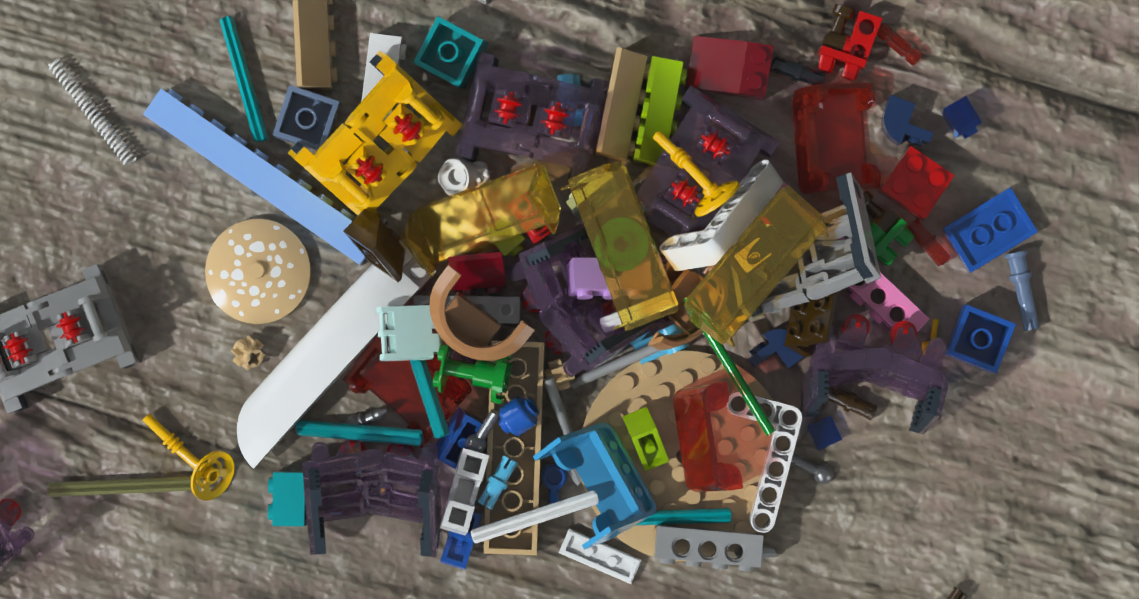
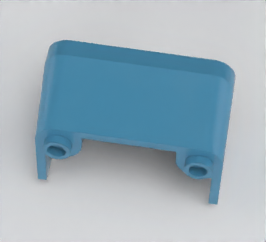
(608, 471)

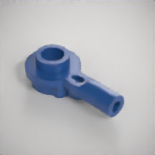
(553, 478)

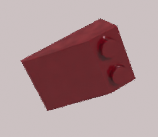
(729, 67)
(479, 272)

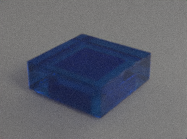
(824, 433)

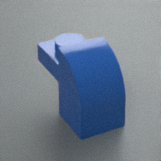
(459, 546)

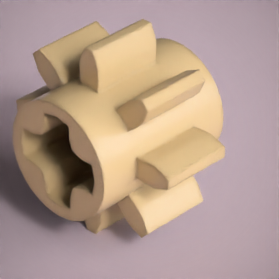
(248, 353)
(560, 377)

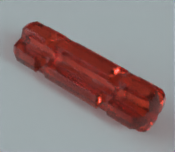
(899, 44)

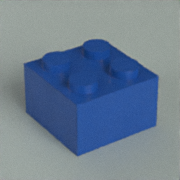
(979, 339)

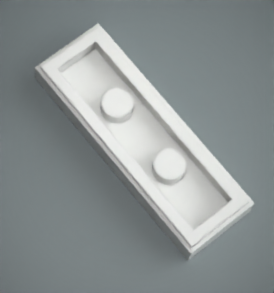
(601, 556)

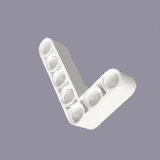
(737, 213)
(772, 455)

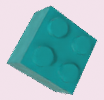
(450, 52)
(288, 499)

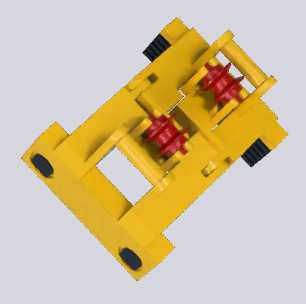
(375, 169)

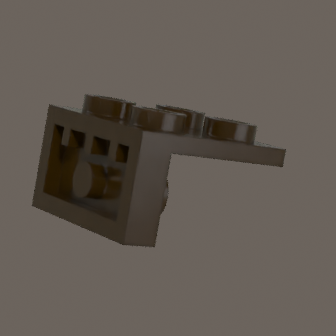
(810, 324)

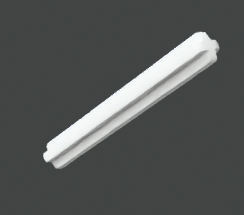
(534, 516)

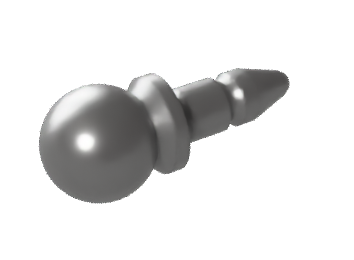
(367, 419)

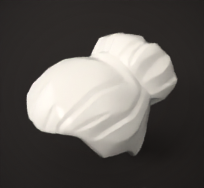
(461, 174)

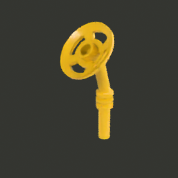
(713, 193)
(201, 469)

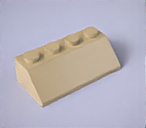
(314, 45)
(621, 105)

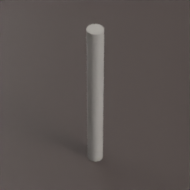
(613, 366)

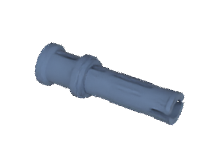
(1020, 276)

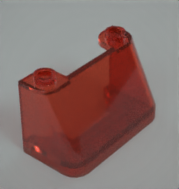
(832, 136)
(398, 388)
(696, 438)

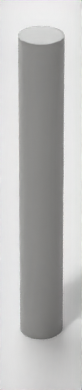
(557, 405)

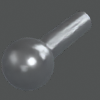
(477, 441)
(822, 473)

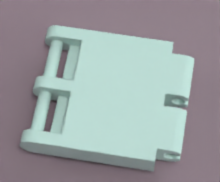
(407, 333)

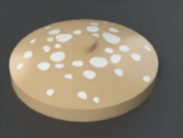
(258, 271)

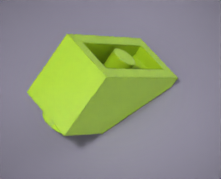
(646, 438)

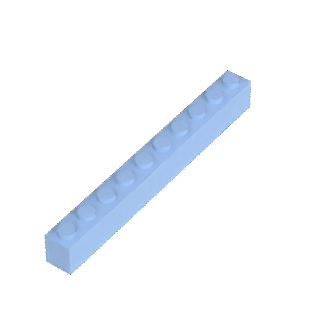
(253, 170)

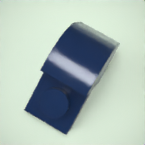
(896, 123)
(776, 342)

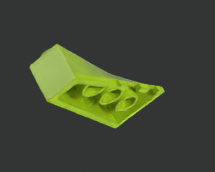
(658, 107)

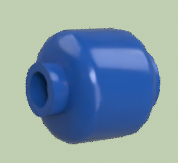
(518, 416)

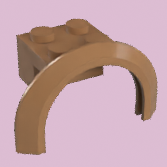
(682, 283)
(468, 326)

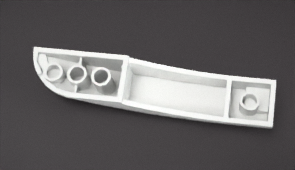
(322, 357)

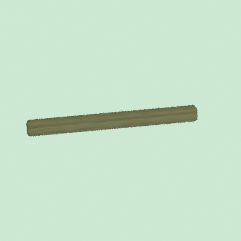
(120, 486)

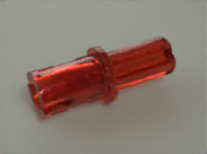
(928, 243)

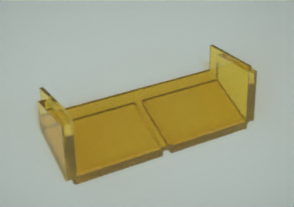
(481, 216)
(623, 245)
(754, 265)

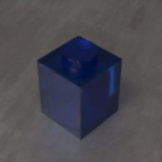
(961, 118)

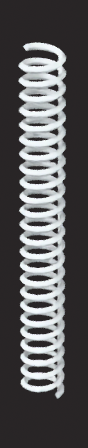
(90, 113)

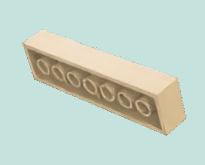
(524, 482)

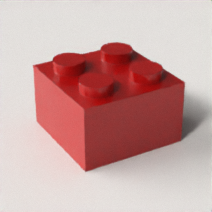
(916, 183)

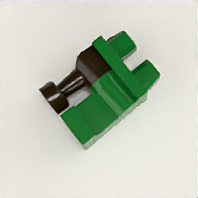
(884, 229)

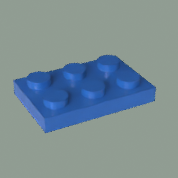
(989, 230)

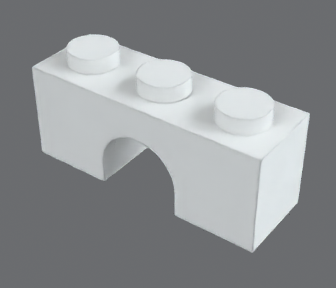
(463, 491)

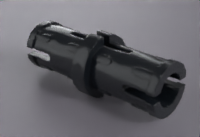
(797, 71)

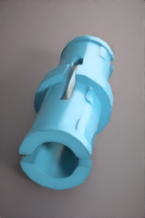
(497, 482)

